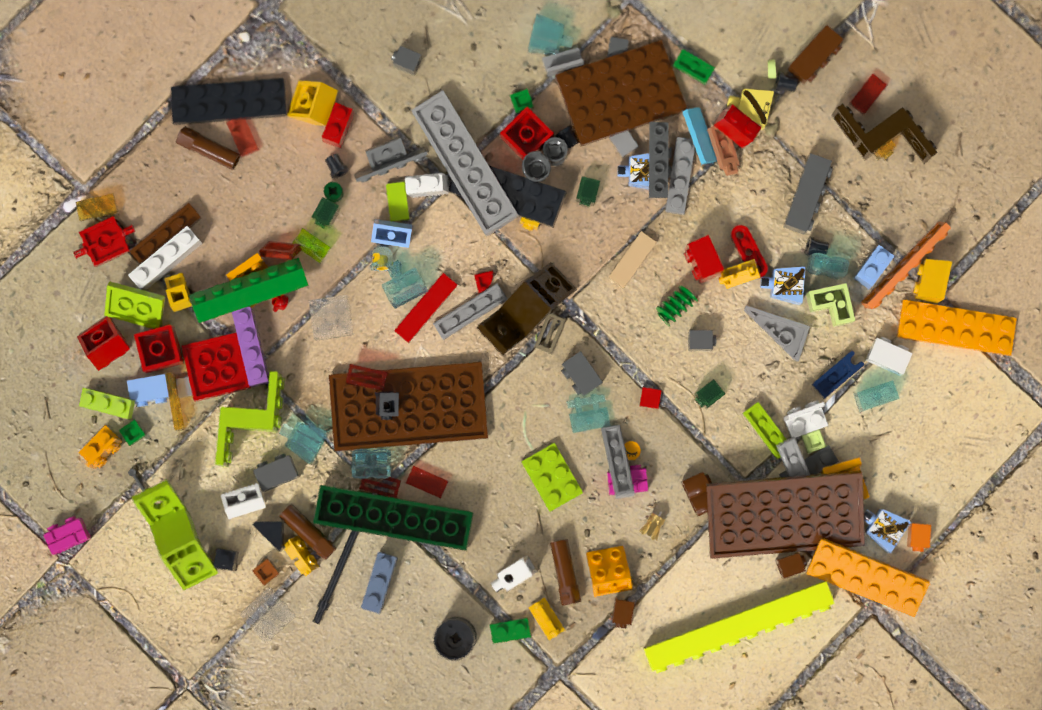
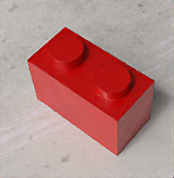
(337, 125)
(737, 126)

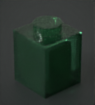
(587, 192)
(325, 213)
(709, 394)

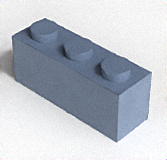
(379, 582)

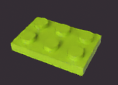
(134, 305)
(552, 477)

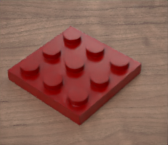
(215, 367)

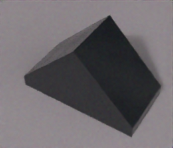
(272, 532)

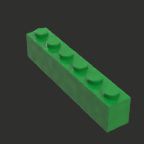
(248, 290)

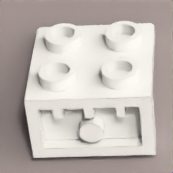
(806, 420)

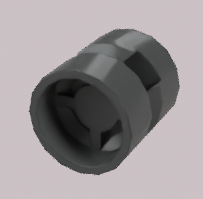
(556, 151)

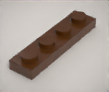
(184, 217)

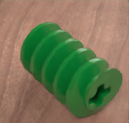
(675, 304)

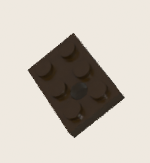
(895, 125)
(526, 308)

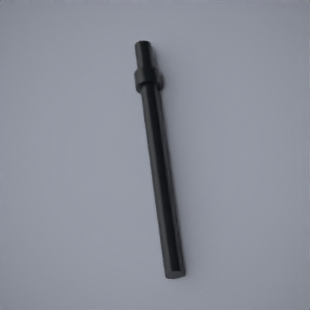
(324, 603)

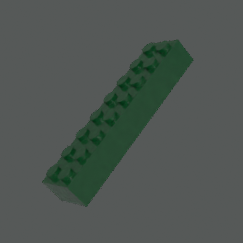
(393, 517)

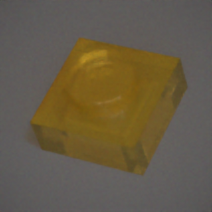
(886, 151)

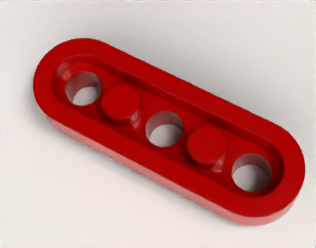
(745, 243)

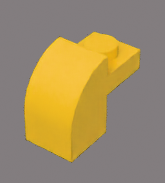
(178, 292)

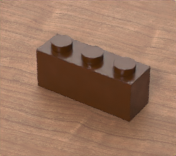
(816, 55)

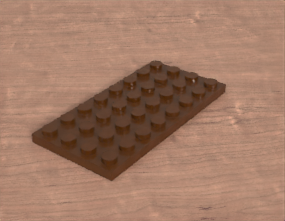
(433, 407)
(784, 514)

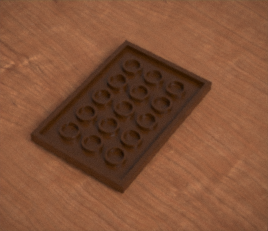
(621, 93)

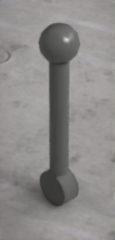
(132, 472)

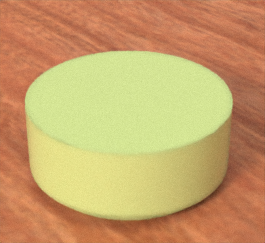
(771, 69)

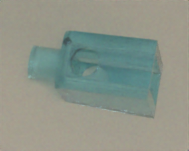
(548, 36)
(304, 440)

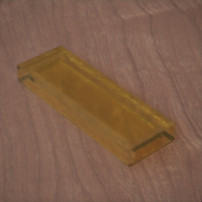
(174, 402)

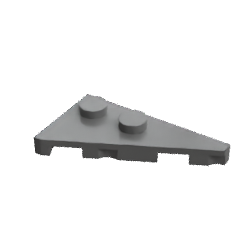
(785, 332)

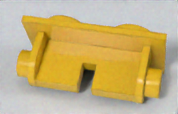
(739, 274)
(296, 548)
(546, 618)

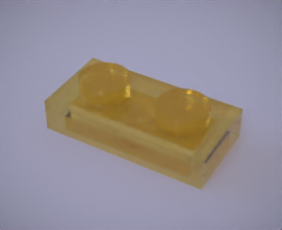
(96, 207)

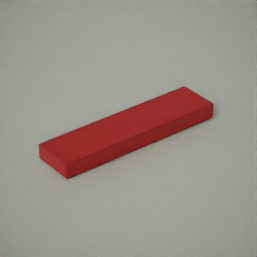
(425, 308)

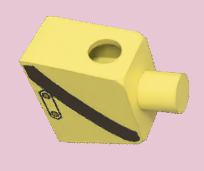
(753, 104)

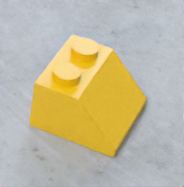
(312, 102)
(932, 280)

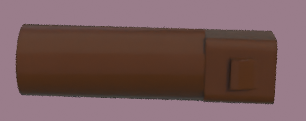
(208, 148)
(307, 532)
(565, 573)

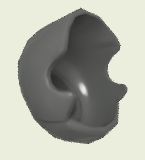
(536, 166)

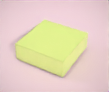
(813, 441)

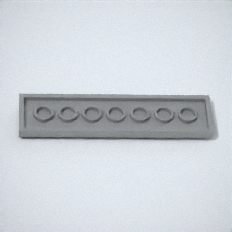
(465, 163)

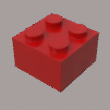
(526, 133)
(703, 259)
(158, 349)

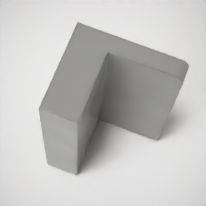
(562, 62)

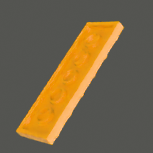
(956, 327)
(868, 577)

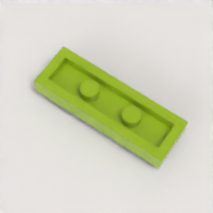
(107, 403)
(764, 428)

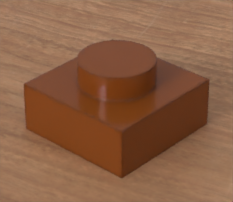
(265, 572)

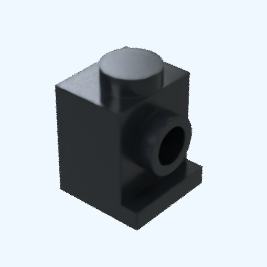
(392, 399)

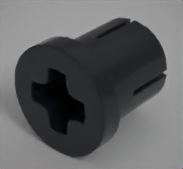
(785, 82)
(568, 137)
(336, 166)
(816, 246)

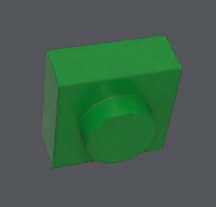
(521, 100)
(132, 432)

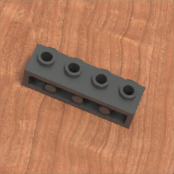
(808, 191)

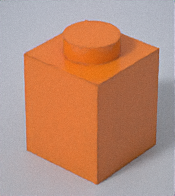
(919, 536)

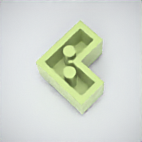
(836, 300)

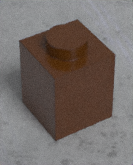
(791, 565)
(622, 613)

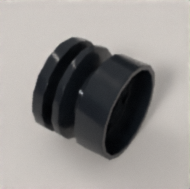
(445, 643)

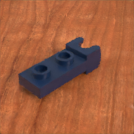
(836, 375)

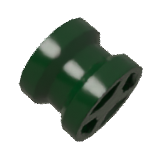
(335, 194)

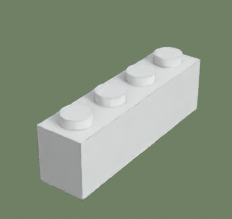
(165, 259)

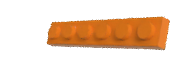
(910, 261)

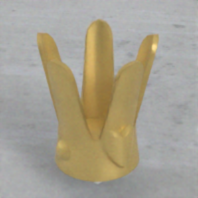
(653, 526)

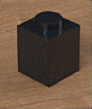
(226, 559)

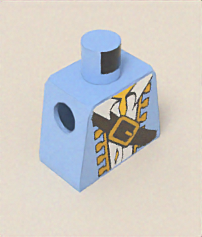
(636, 171)
(786, 284)
(885, 528)

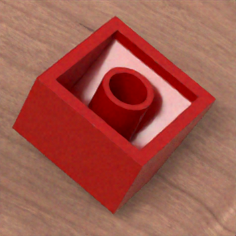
(103, 343)

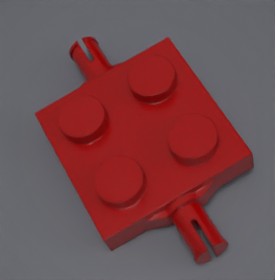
(104, 241)

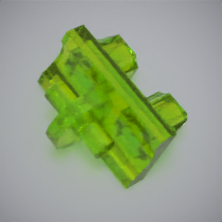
(312, 246)

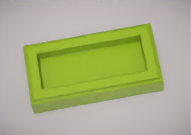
(397, 201)

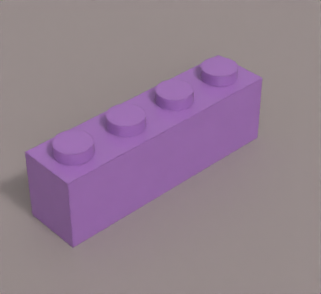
(251, 347)

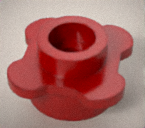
(280, 302)

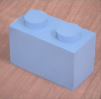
(391, 233)
(873, 267)
(148, 390)

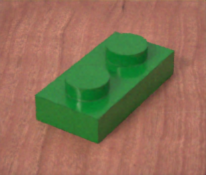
(693, 67)
(510, 630)

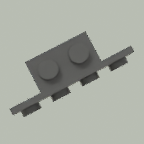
(388, 156)
(658, 159)

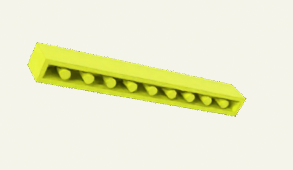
(738, 626)

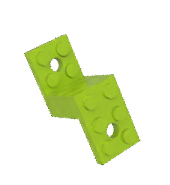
(249, 419)
(175, 534)

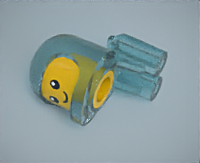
(383, 261)

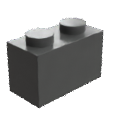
(581, 374)
(276, 472)

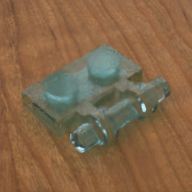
(589, 419)

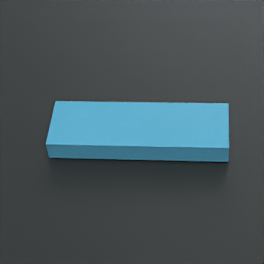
(699, 134)

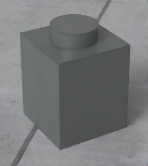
(406, 60)
(701, 340)

